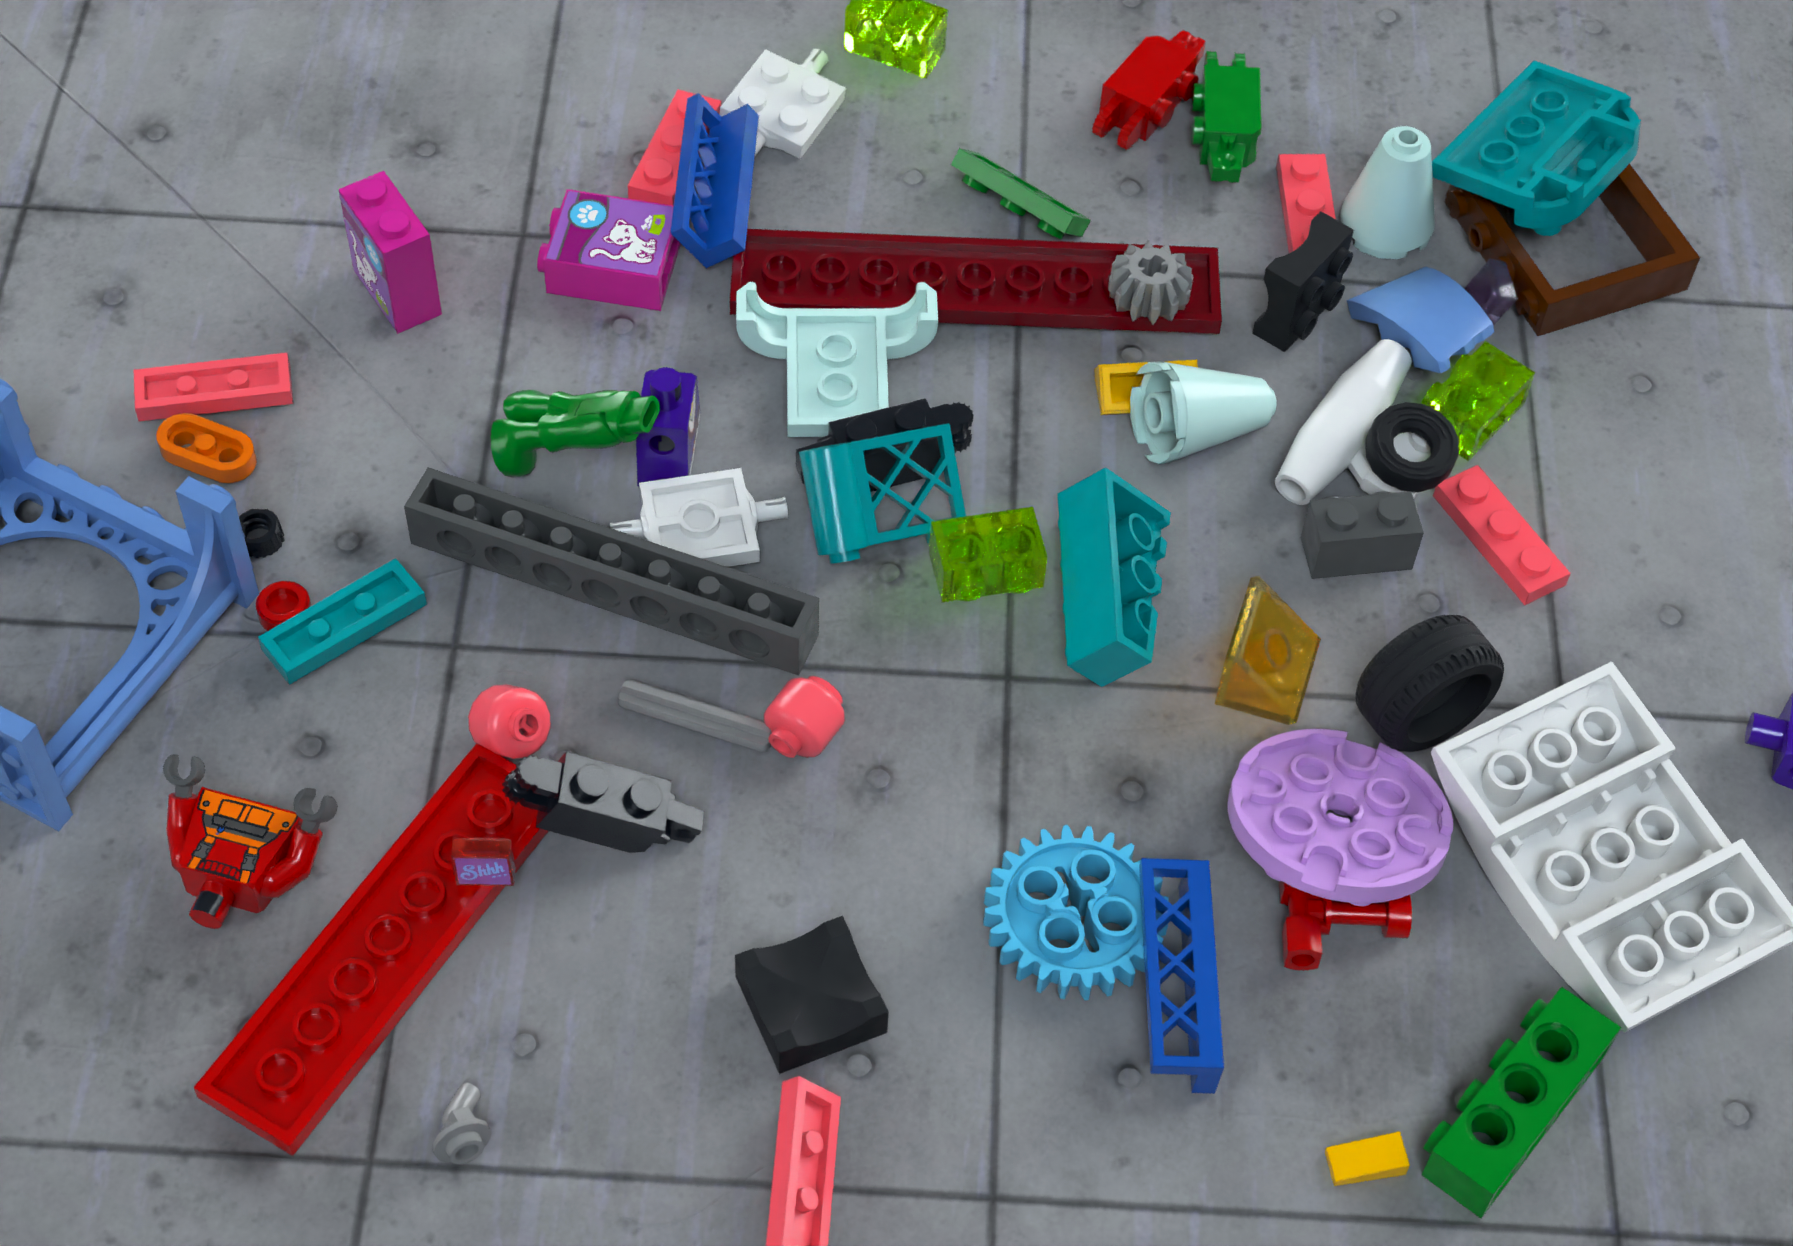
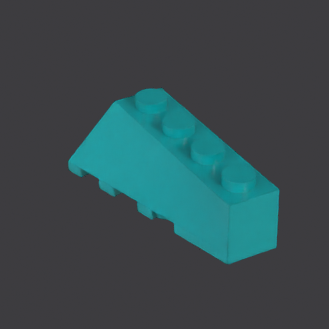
(1109, 575)

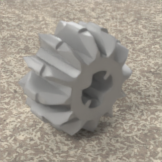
(1150, 282)

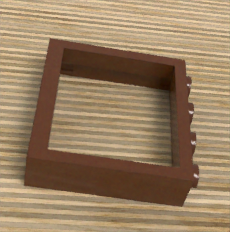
(1666, 250)

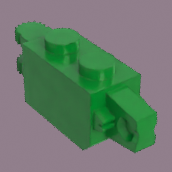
(1227, 116)

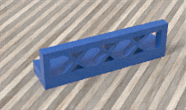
(722, 185)
(1194, 965)

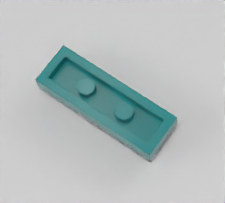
(342, 621)

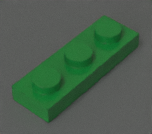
(1019, 195)

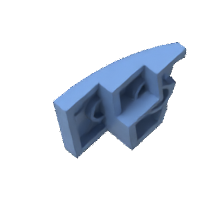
(1426, 315)

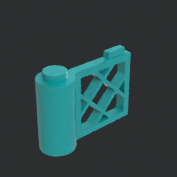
(842, 497)

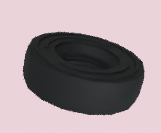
(1424, 422)

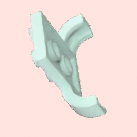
(835, 353)

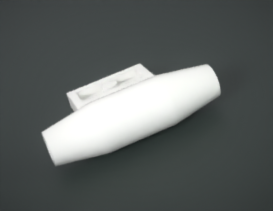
(1339, 427)

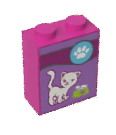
(609, 250)
(390, 251)

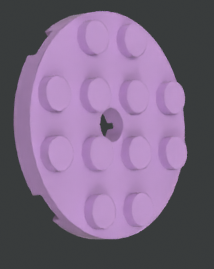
(1395, 807)

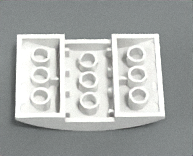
(1609, 850)

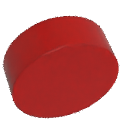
(281, 602)

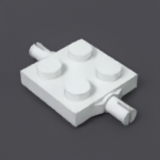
(789, 100)
(704, 516)

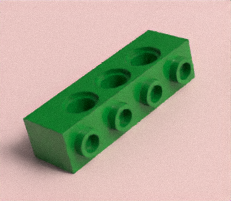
(1480, 1172)

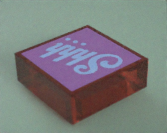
(483, 861)

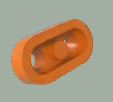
(210, 448)

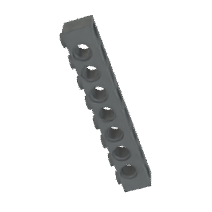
(613, 570)

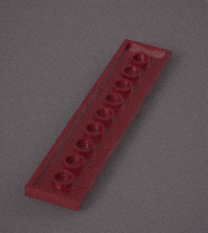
(973, 277)

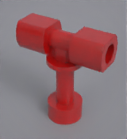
(1313, 916)

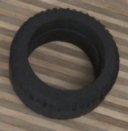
(1429, 683)

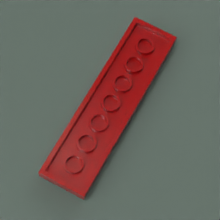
(368, 962)

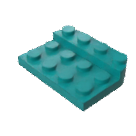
(1544, 147)

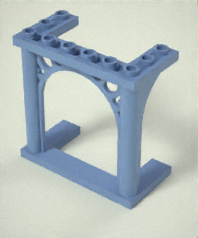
(206, 553)

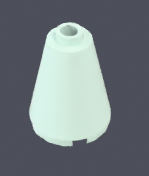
(1393, 197)
(1195, 408)

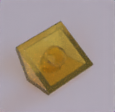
(1267, 658)

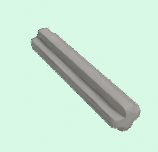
(695, 715)

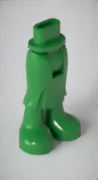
(566, 422)

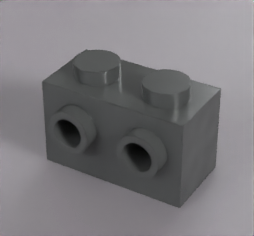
(1361, 534)

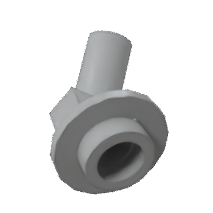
(462, 1134)

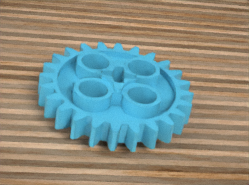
(1028, 924)

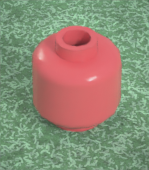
(804, 717)
(509, 721)

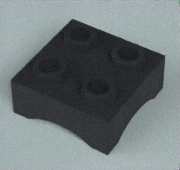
(1305, 283)
(811, 995)

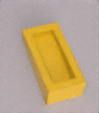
(1367, 1159)

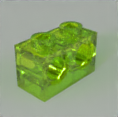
(897, 33)
(1480, 396)
(986, 548)

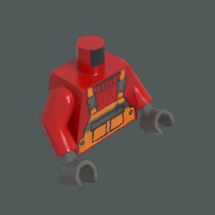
(236, 847)

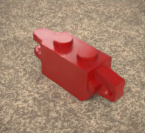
(1149, 87)

